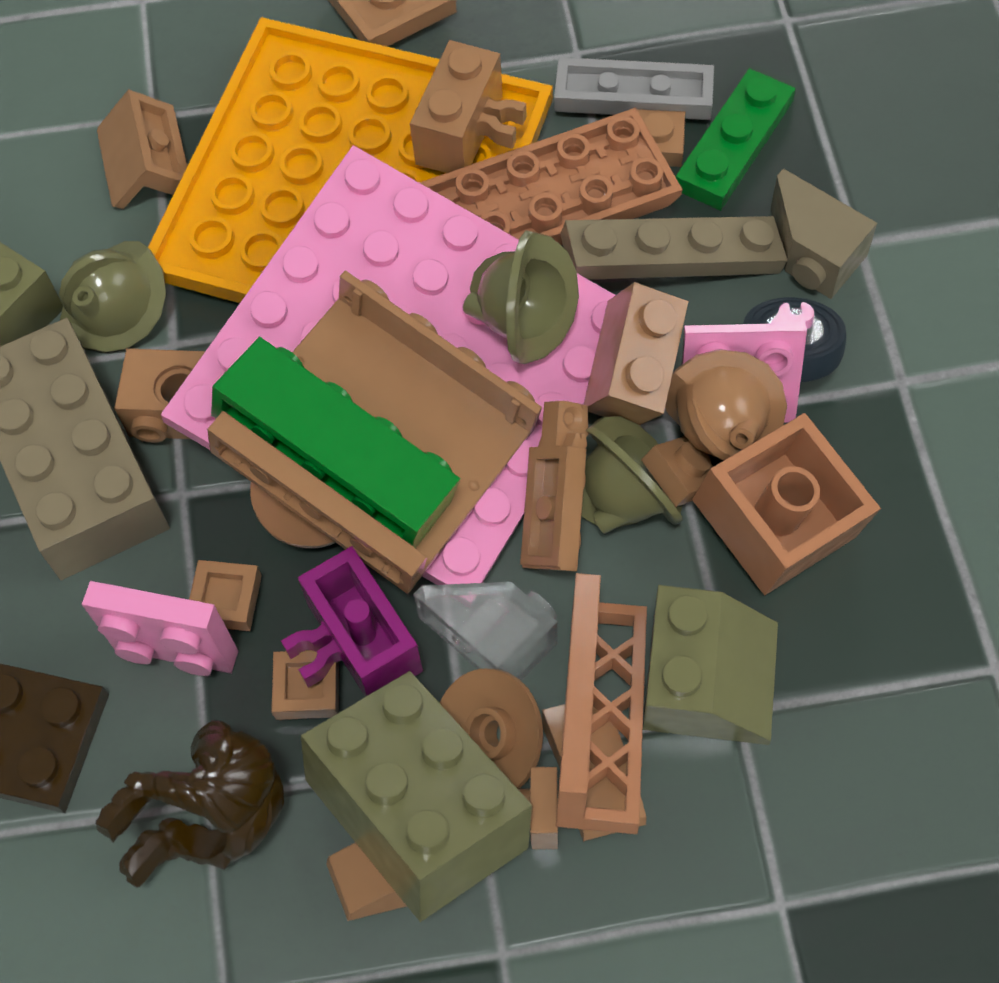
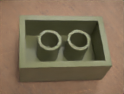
(416, 794)

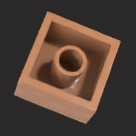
(784, 503)

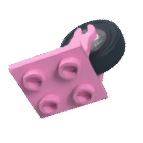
(789, 334)

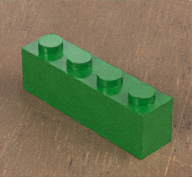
(336, 440)

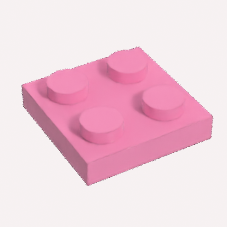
(161, 627)

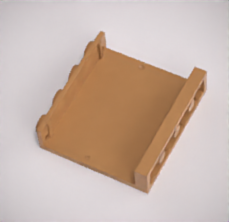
(420, 383)

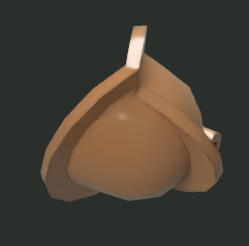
(725, 401)

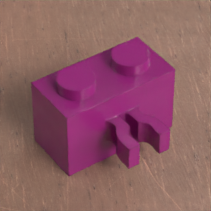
(353, 628)

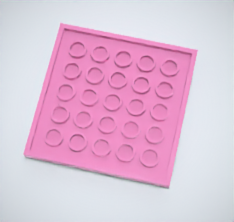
(424, 260)

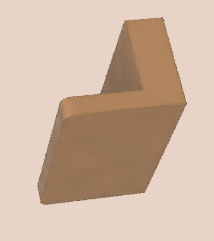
(140, 148)

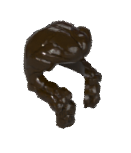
(230, 787)

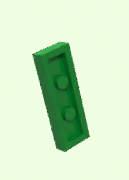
(735, 139)

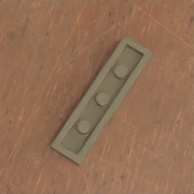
(674, 247)

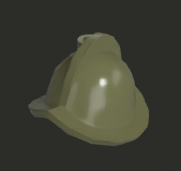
(113, 296)
(526, 296)
(617, 482)

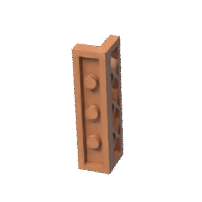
(580, 723)

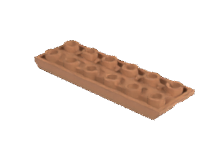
(578, 175)

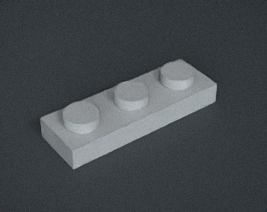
(621, 85)

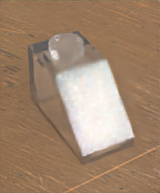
(491, 623)

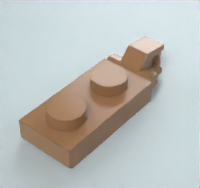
(556, 489)

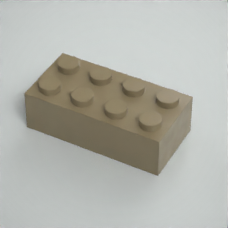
(70, 454)

